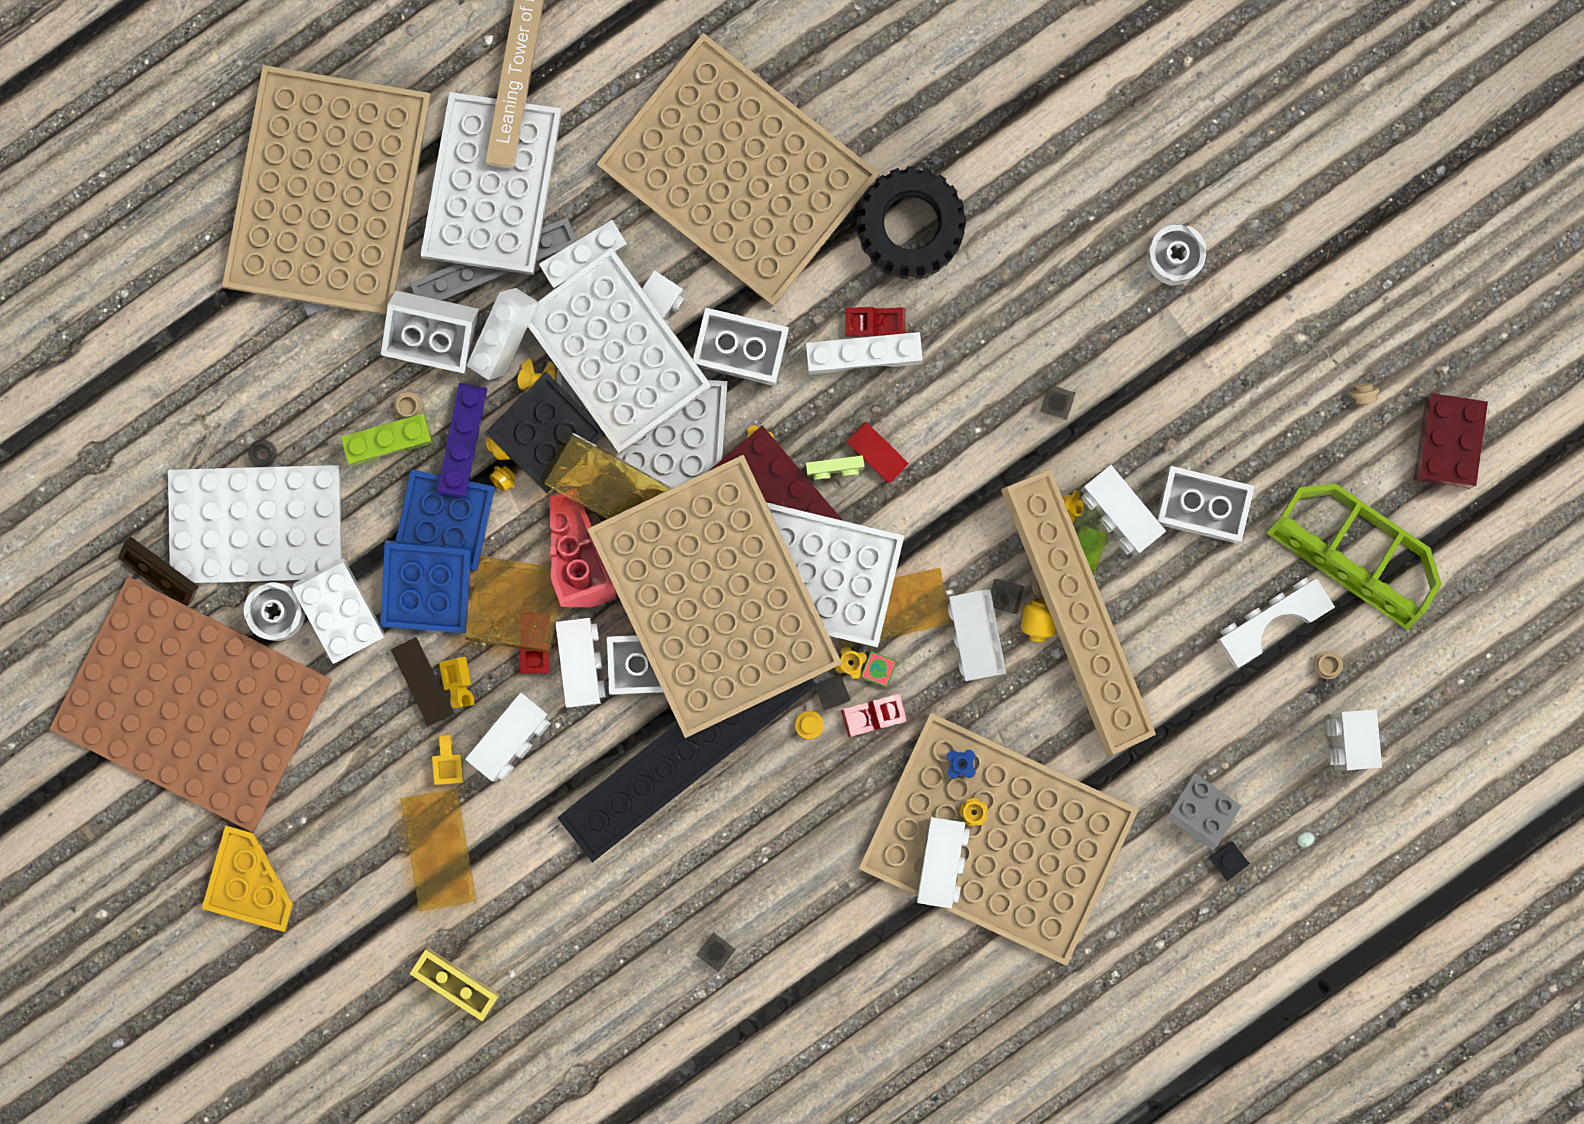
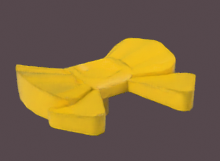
(527, 374)

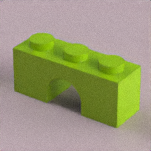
(386, 439)

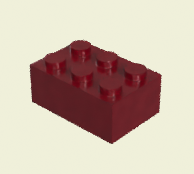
(1451, 440)

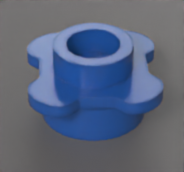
(954, 759)

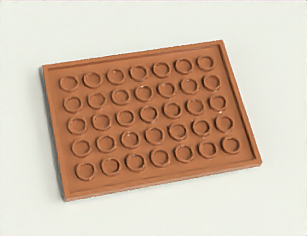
(190, 704)

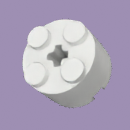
(1172, 270)
(260, 620)

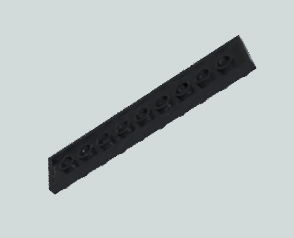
(663, 773)

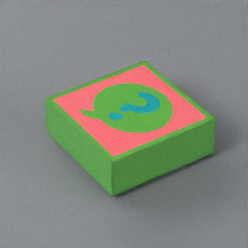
(878, 669)

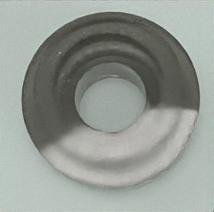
(256, 447)

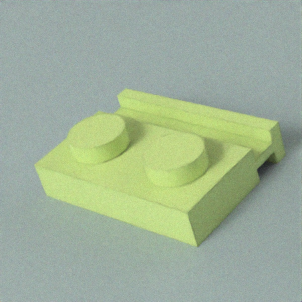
(847, 466)

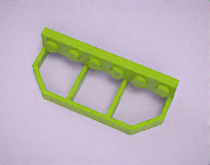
(1343, 570)

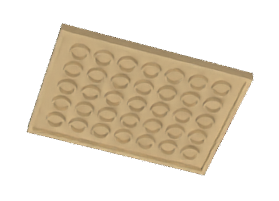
(738, 169)
(326, 190)
(714, 596)
(1034, 859)

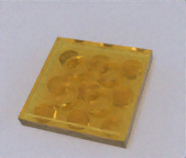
(513, 605)

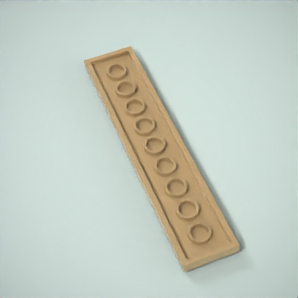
(1078, 612)

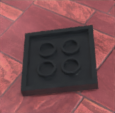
(540, 427)

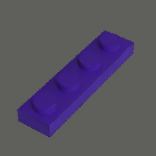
(462, 440)

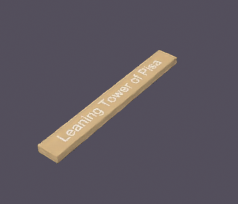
(514, 83)

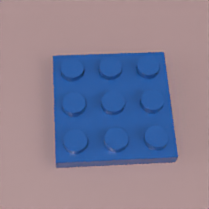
(443, 518)
(425, 586)

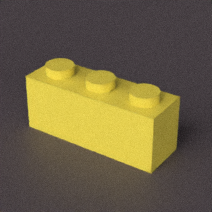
(455, 984)

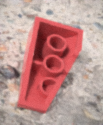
(575, 562)

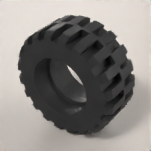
(916, 184)

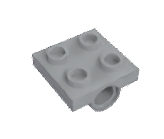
(1203, 811)

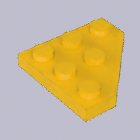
(247, 883)

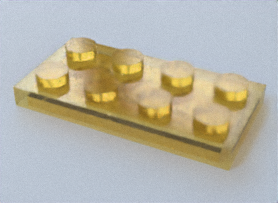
(600, 479)
(914, 605)
(438, 849)

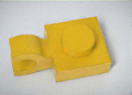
(456, 678)
(447, 766)

